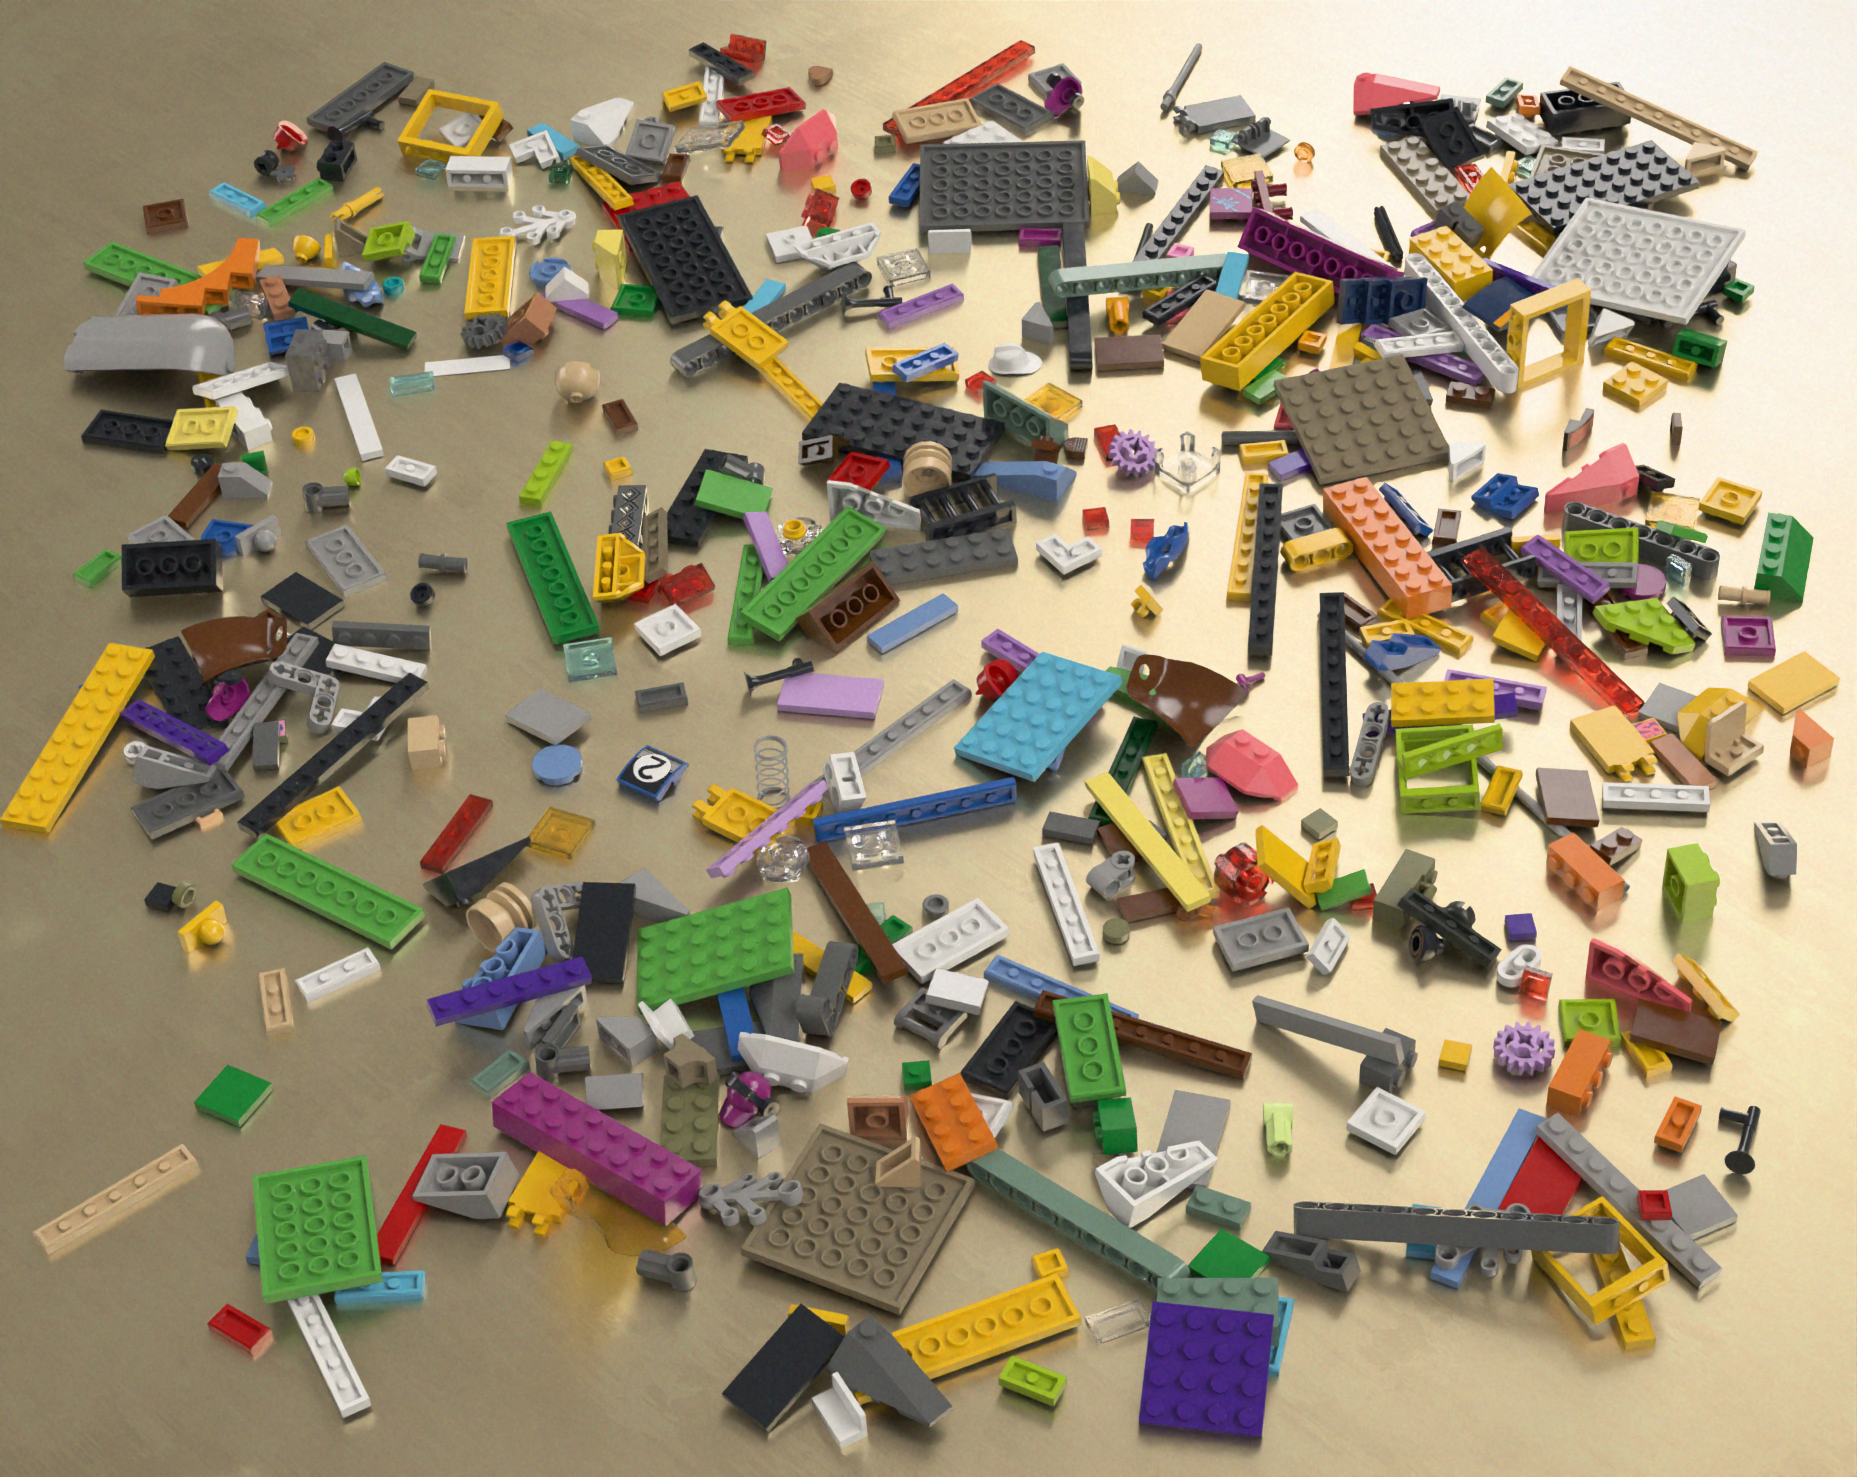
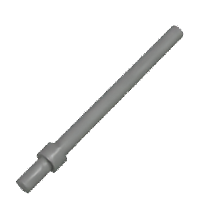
(1170, 95)

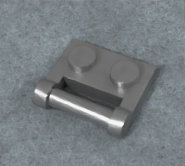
(943, 1018)

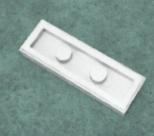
(337, 975)

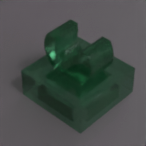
(560, 173)

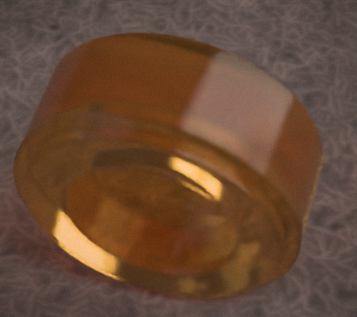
(1304, 152)

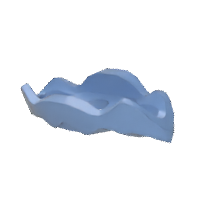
(365, 297)

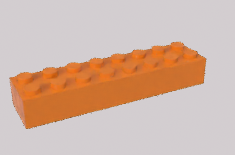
(1387, 548)

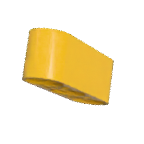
(1316, 549)

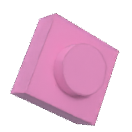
(1180, 250)

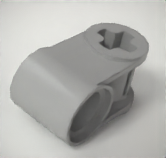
(1112, 874)

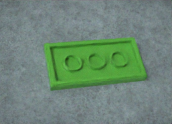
(1089, 1048)

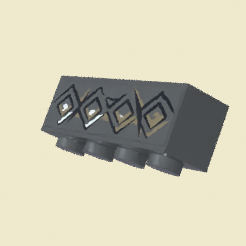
(630, 508)

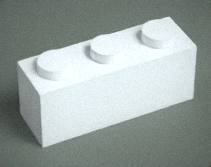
(479, 172)
(250, 424)

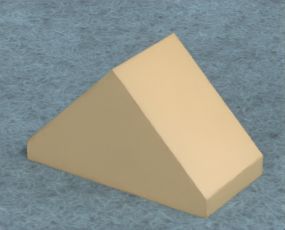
(1704, 158)
(900, 1166)

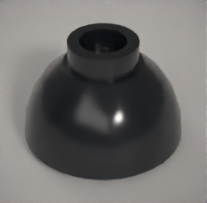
(1424, 944)

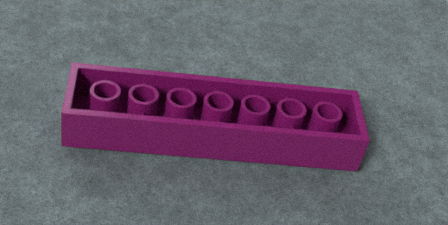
(1307, 251)
(598, 1147)

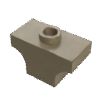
(689, 1063)

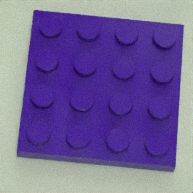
(1206, 1369)

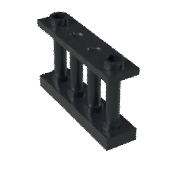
(976, 521)
(1495, 543)

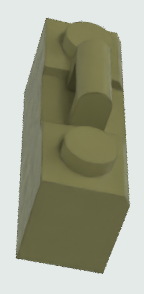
(1411, 871)

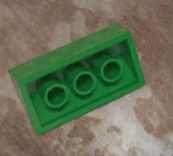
(1784, 558)

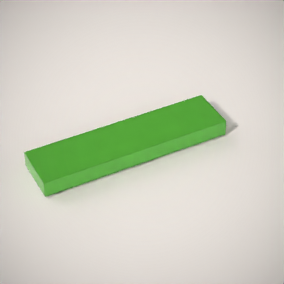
(294, 202)

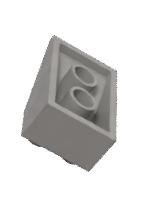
(468, 1183)

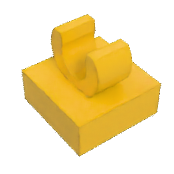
(1146, 603)

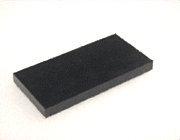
(128, 431)
(605, 929)
(1010, 1047)
(783, 1367)

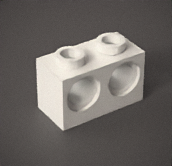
(844, 782)

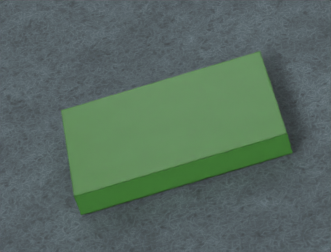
(732, 495)

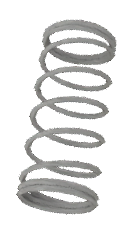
(784, 753)

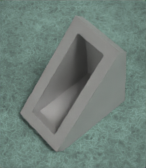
(1137, 180)
(1037, 325)
(759, 1135)

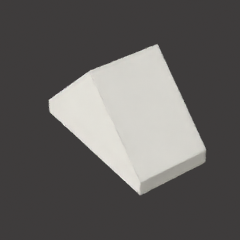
(567, 286)
(1609, 325)
(1464, 458)

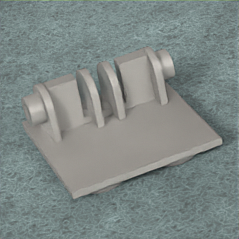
(1467, 105)

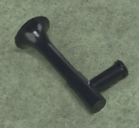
(369, 117)
(889, 301)
(1708, 307)
(797, 669)
(1740, 1160)

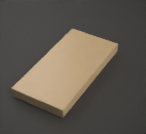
(936, 120)
(1203, 325)

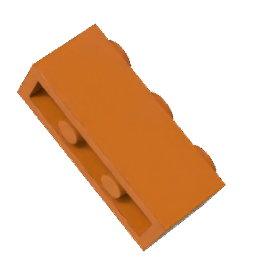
(1585, 871)
(1579, 1073)

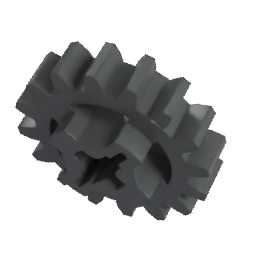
(484, 330)

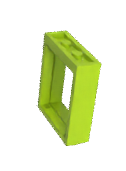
(1436, 798)

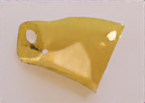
(621, 1225)

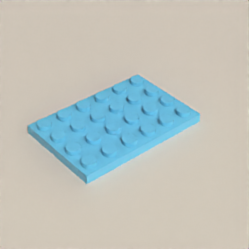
(1038, 716)

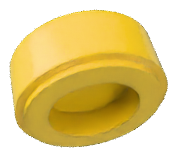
(302, 436)

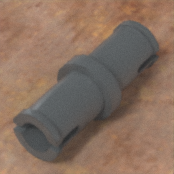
(443, 563)

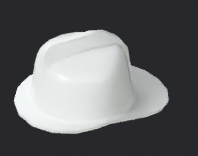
(1013, 359)

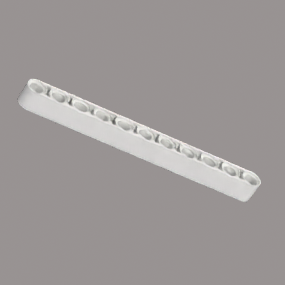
(1477, 340)

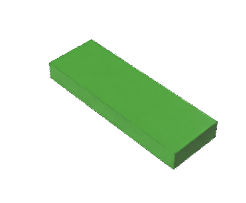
(437, 258)

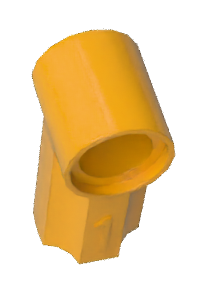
(1118, 311)

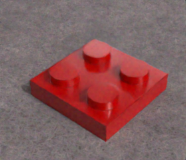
(860, 470)

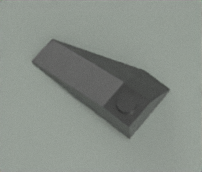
(777, 1002)
(881, 1368)

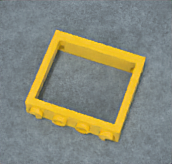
(441, 152)
(1578, 298)

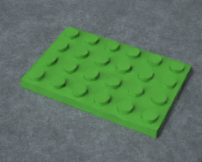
(715, 950)
(316, 1229)

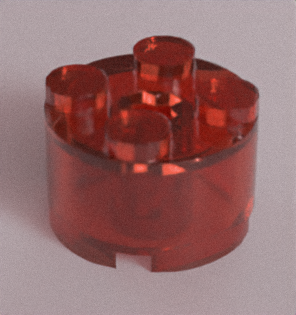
(1239, 875)

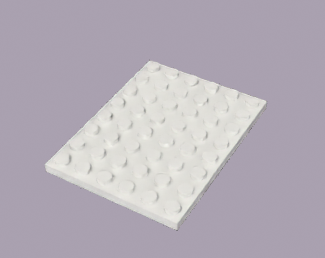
(1640, 258)

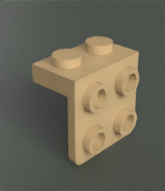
(1727, 744)

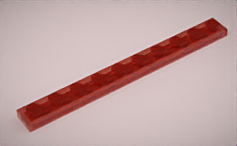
(972, 79)
(1553, 632)

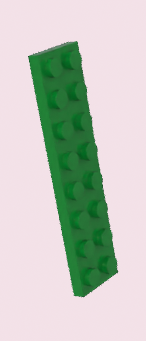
(553, 578)

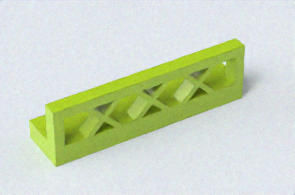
(1451, 751)

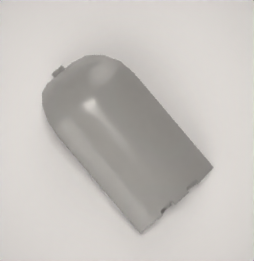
(151, 343)

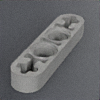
(1369, 744)

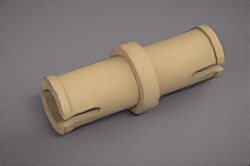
(1744, 595)

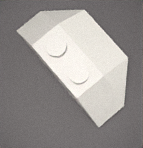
(840, 247)
(790, 1062)

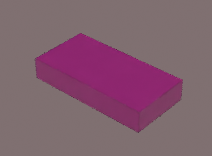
(1039, 237)

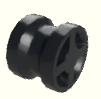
(266, 162)

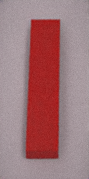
(407, 1212)

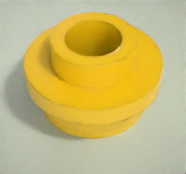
(794, 530)

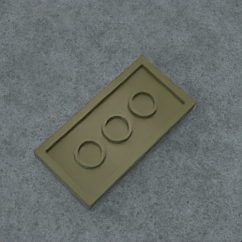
(691, 1121)

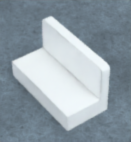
(950, 241)
(666, 1022)
(841, 1413)

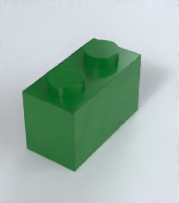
(1699, 347)
(1115, 1126)

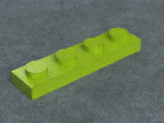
(546, 473)

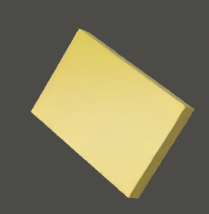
(201, 428)

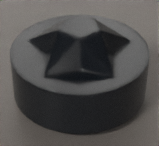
(201, 463)
(422, 595)

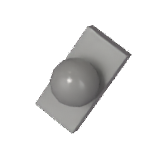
(259, 536)

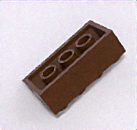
(848, 608)

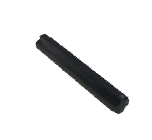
(1388, 233)

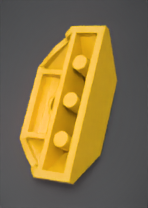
(617, 568)
(1710, 703)

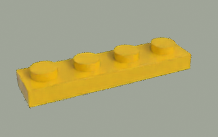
(1632, 1321)

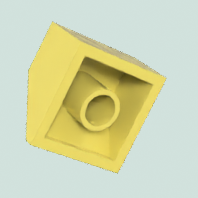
(1102, 188)
(611, 256)

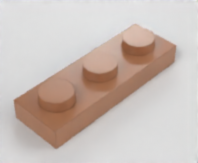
(277, 297)

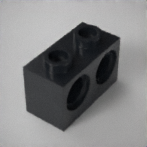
(337, 161)

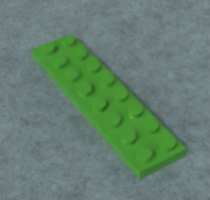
(124, 264)
(813, 573)
(328, 891)

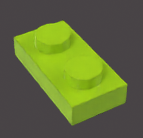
(1032, 1380)

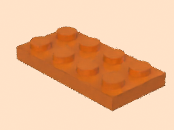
(953, 1122)

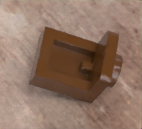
(1046, 449)

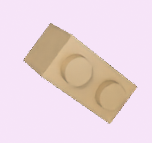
(425, 743)

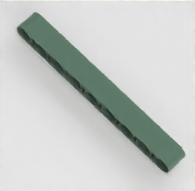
(1134, 275)
(1077, 1218)

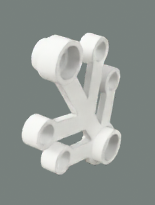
(561, 220)

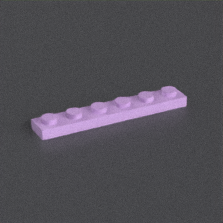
(773, 825)

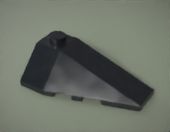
(1406, 117)
(469, 879)

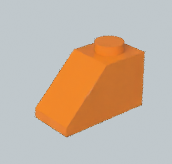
(1809, 741)

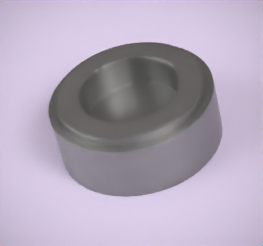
(935, 906)

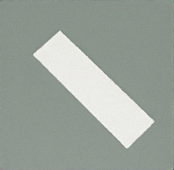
(468, 365)

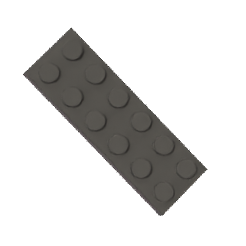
(361, 96)
(946, 557)

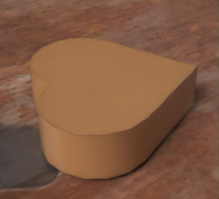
(820, 74)

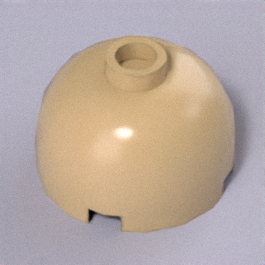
(577, 381)

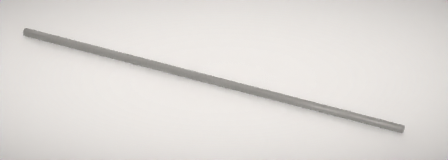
(1485, 762)

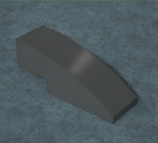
(1313, 1260)

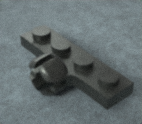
(1452, 924)

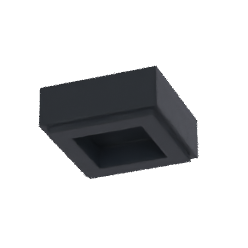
(160, 897)

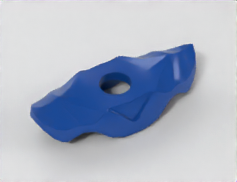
(1156, 559)

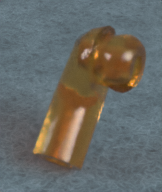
(1206, 910)

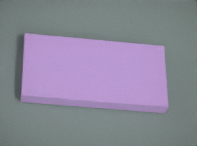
(831, 695)

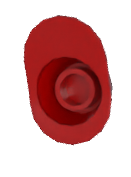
(289, 136)
(996, 679)

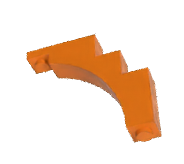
(214, 288)

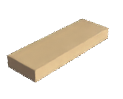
(275, 1002)

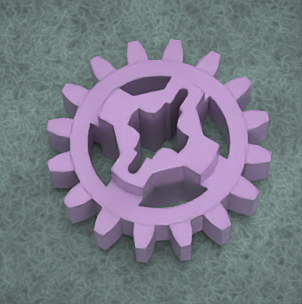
(1122, 454)
(1524, 1048)

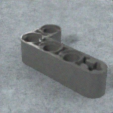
(821, 1009)

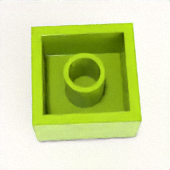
(1690, 882)

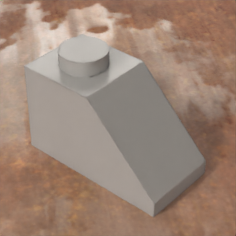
(243, 481)
(628, 1038)

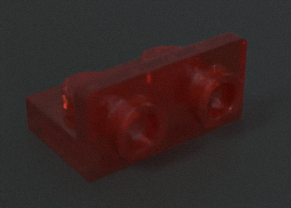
(745, 48)
(820, 208)
(686, 585)

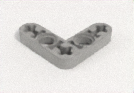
(315, 688)
(548, 899)

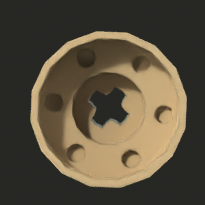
(926, 468)
(500, 914)

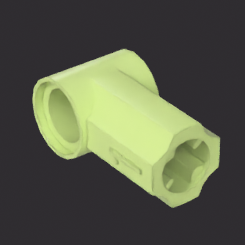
(1278, 1125)

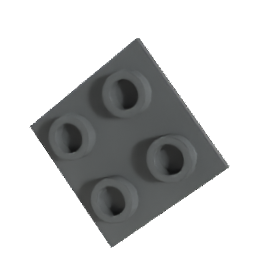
(1260, 138)

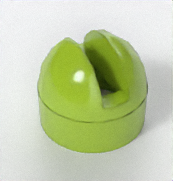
(352, 477)

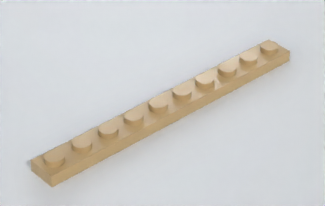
(1655, 116)

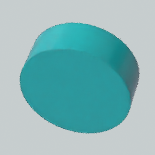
(393, 286)

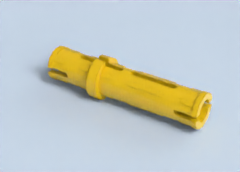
(350, 209)

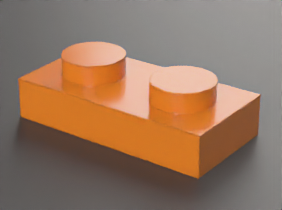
(1527, 105)
(1677, 1124)

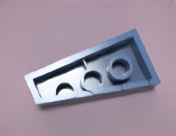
(518, 953)

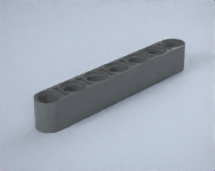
(1653, 543)

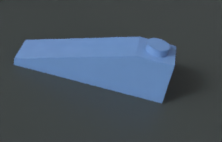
(1030, 477)

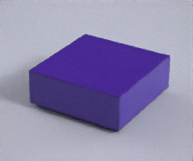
(1520, 926)

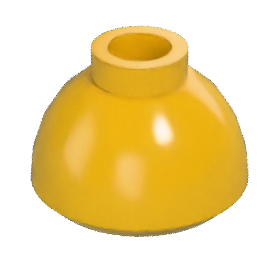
(305, 248)

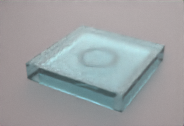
(590, 659)

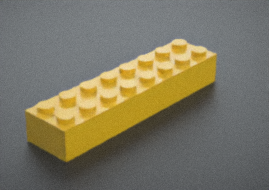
(1267, 331)

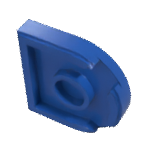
(225, 534)

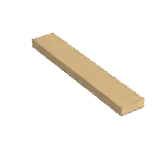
(115, 1199)

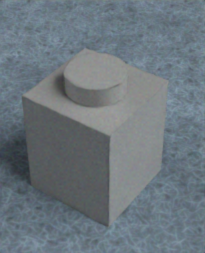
(337, 345)

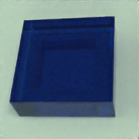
(518, 351)

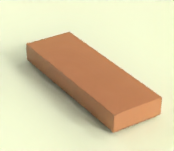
(1682, 762)

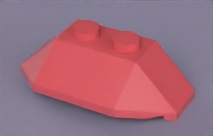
(810, 142)
(1250, 766)

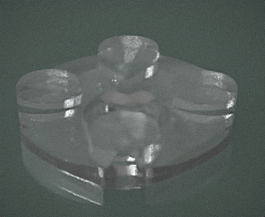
(795, 547)
(785, 870)

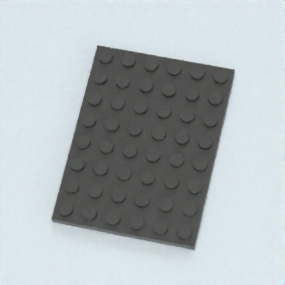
(1003, 185)

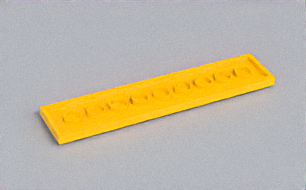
(77, 738)

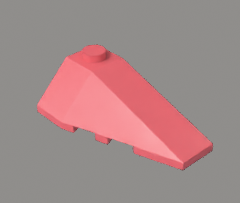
(1384, 91)
(1601, 483)
(1627, 975)

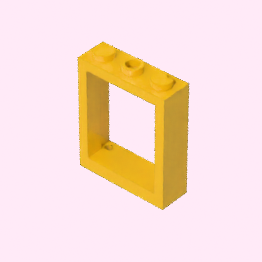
(1625, 1290)

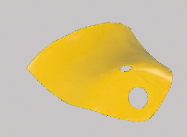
(1496, 210)

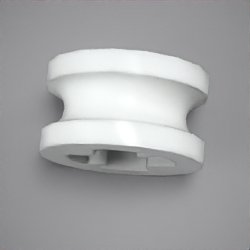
(130, 749)

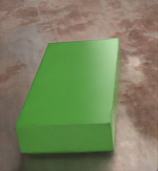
(1263, 388)
(1682, 531)
(98, 568)
(1345, 889)

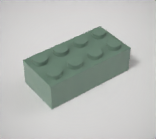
(1238, 1294)

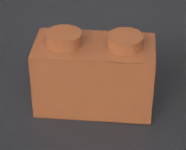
(530, 321)
(878, 1116)

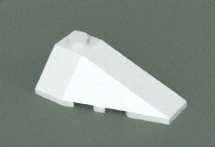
(601, 122)
(872, 505)
(1145, 1183)

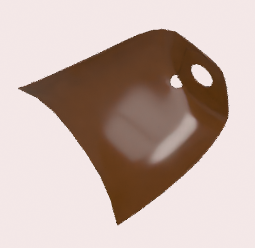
(234, 643)
(1186, 695)

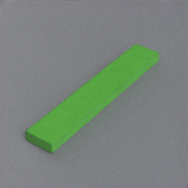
(747, 588)

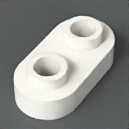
(1511, 968)

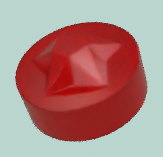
(861, 189)

